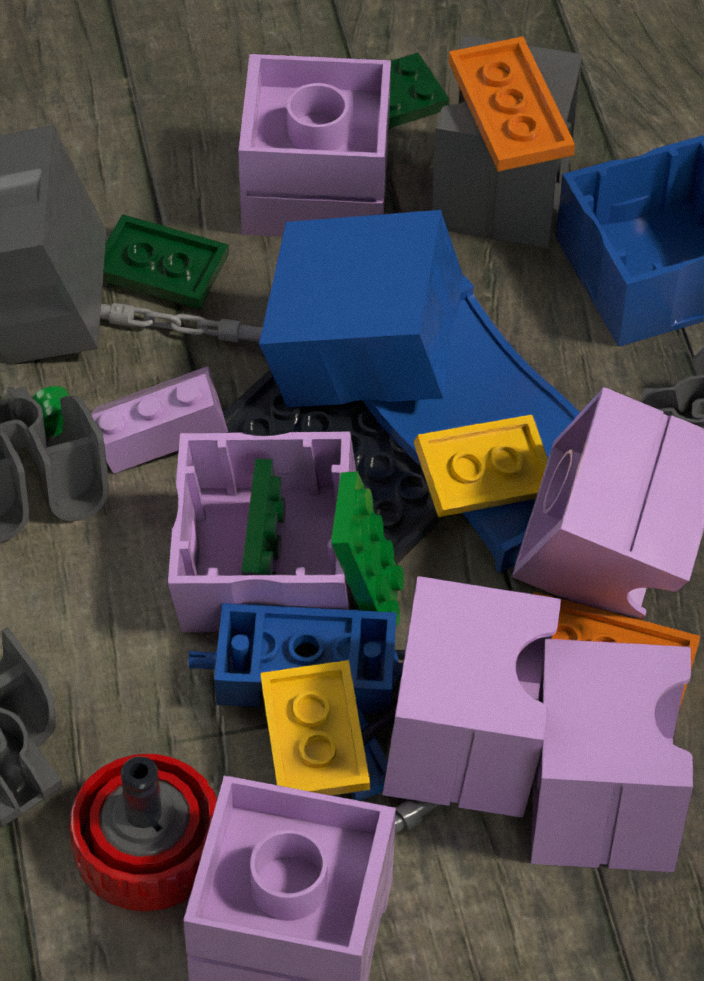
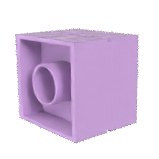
(312, 140)
(617, 507)
(469, 697)
(608, 764)
(289, 886)

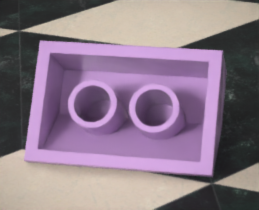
(151, 420)

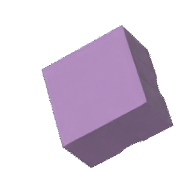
(213, 517)

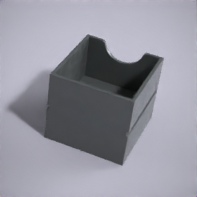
(510, 203)

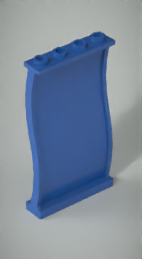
(482, 385)

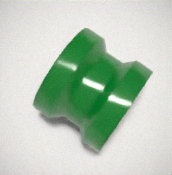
(49, 400)

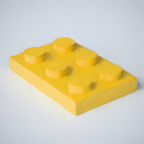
(482, 464)
(315, 729)

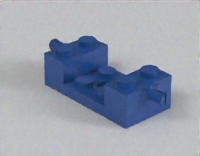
(265, 638)

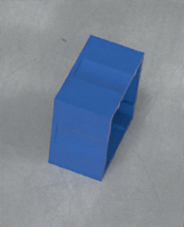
(639, 238)
(362, 309)

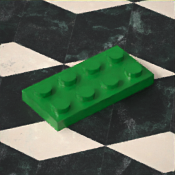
(363, 550)

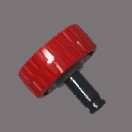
(141, 830)

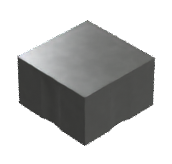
(47, 251)

